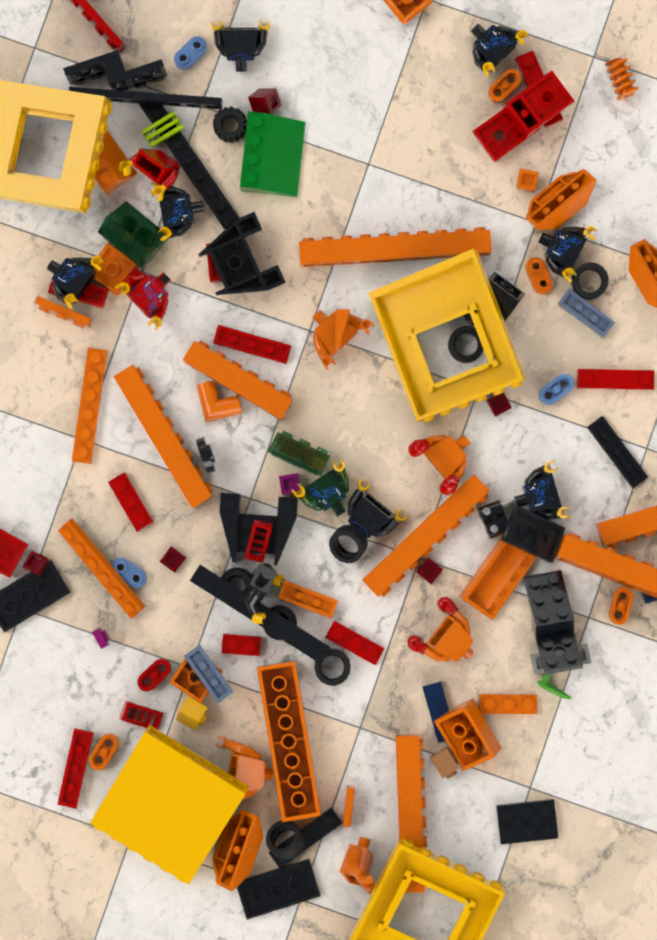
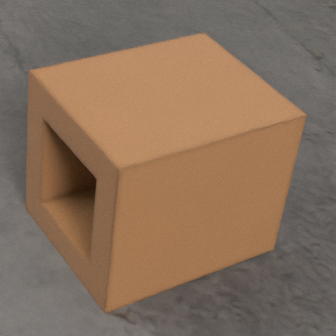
(444, 763)

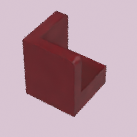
(265, 100)

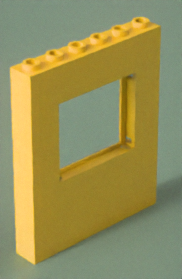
(83, 150)
(433, 299)
(437, 874)

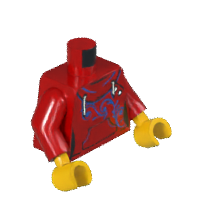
(156, 166)
(148, 295)

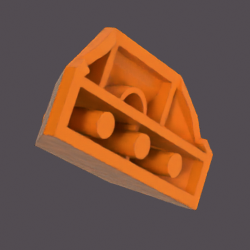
(560, 200)
(644, 269)
(237, 849)

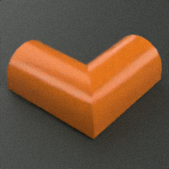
(216, 408)

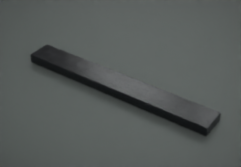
(154, 98)
(193, 168)
(273, 622)

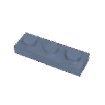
(586, 313)
(208, 674)

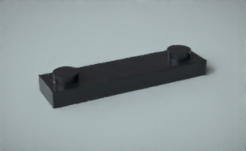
(312, 832)

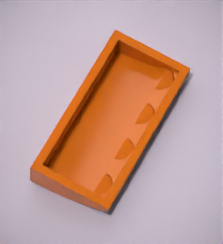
(496, 578)

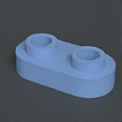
(191, 53)
(555, 389)
(129, 572)

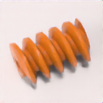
(621, 78)

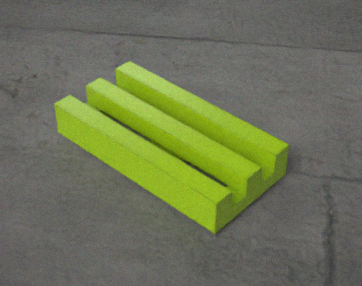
(155, 125)

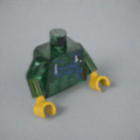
(326, 491)

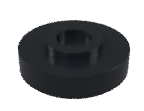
(206, 455)

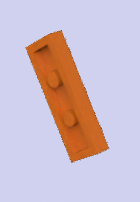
(63, 313)
(307, 599)
(508, 703)

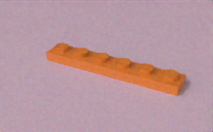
(89, 405)
(101, 568)

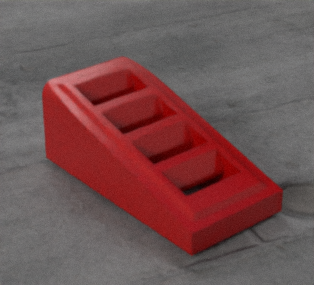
(264, 525)
(123, 716)

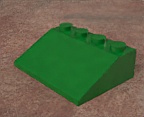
(272, 155)

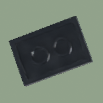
(533, 534)
(527, 821)

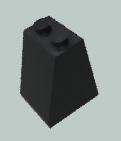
(506, 295)

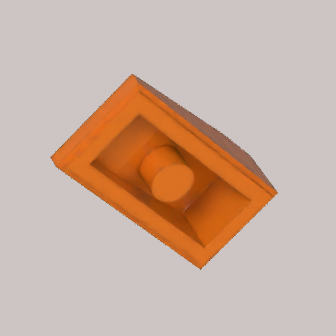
(341, 320)

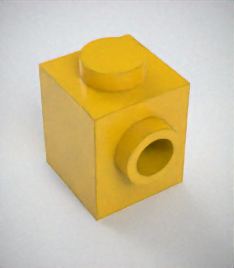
(192, 713)

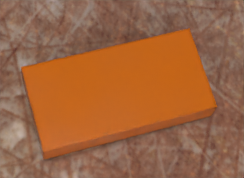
(348, 806)

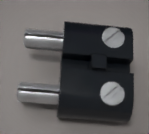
(494, 518)

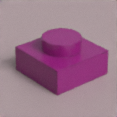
(288, 483)
(101, 637)

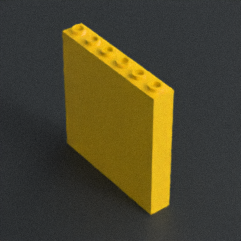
(169, 804)

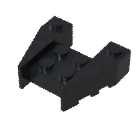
(235, 260)
(239, 526)

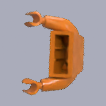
(325, 334)
(246, 766)
(357, 865)

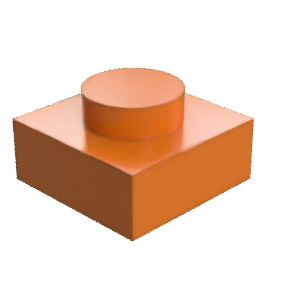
(527, 180)

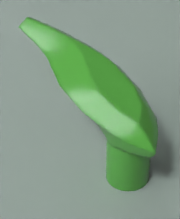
(544, 683)

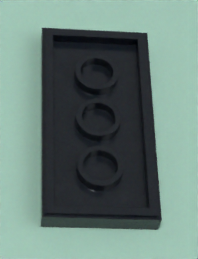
(30, 596)
(278, 889)

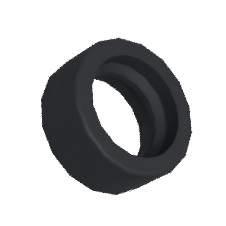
(604, 280)
(456, 355)
(339, 552)
(336, 681)
(291, 850)

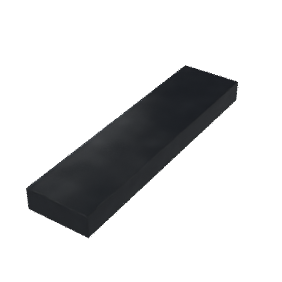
(617, 452)

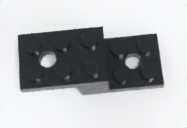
(115, 71)
(553, 622)

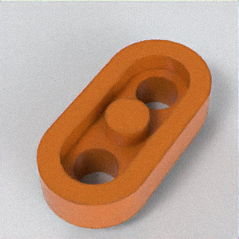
(504, 86)
(538, 275)
(623, 606)
(103, 751)

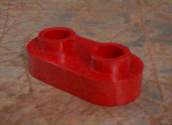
(154, 674)

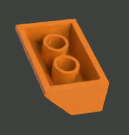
(108, 174)
(468, 735)

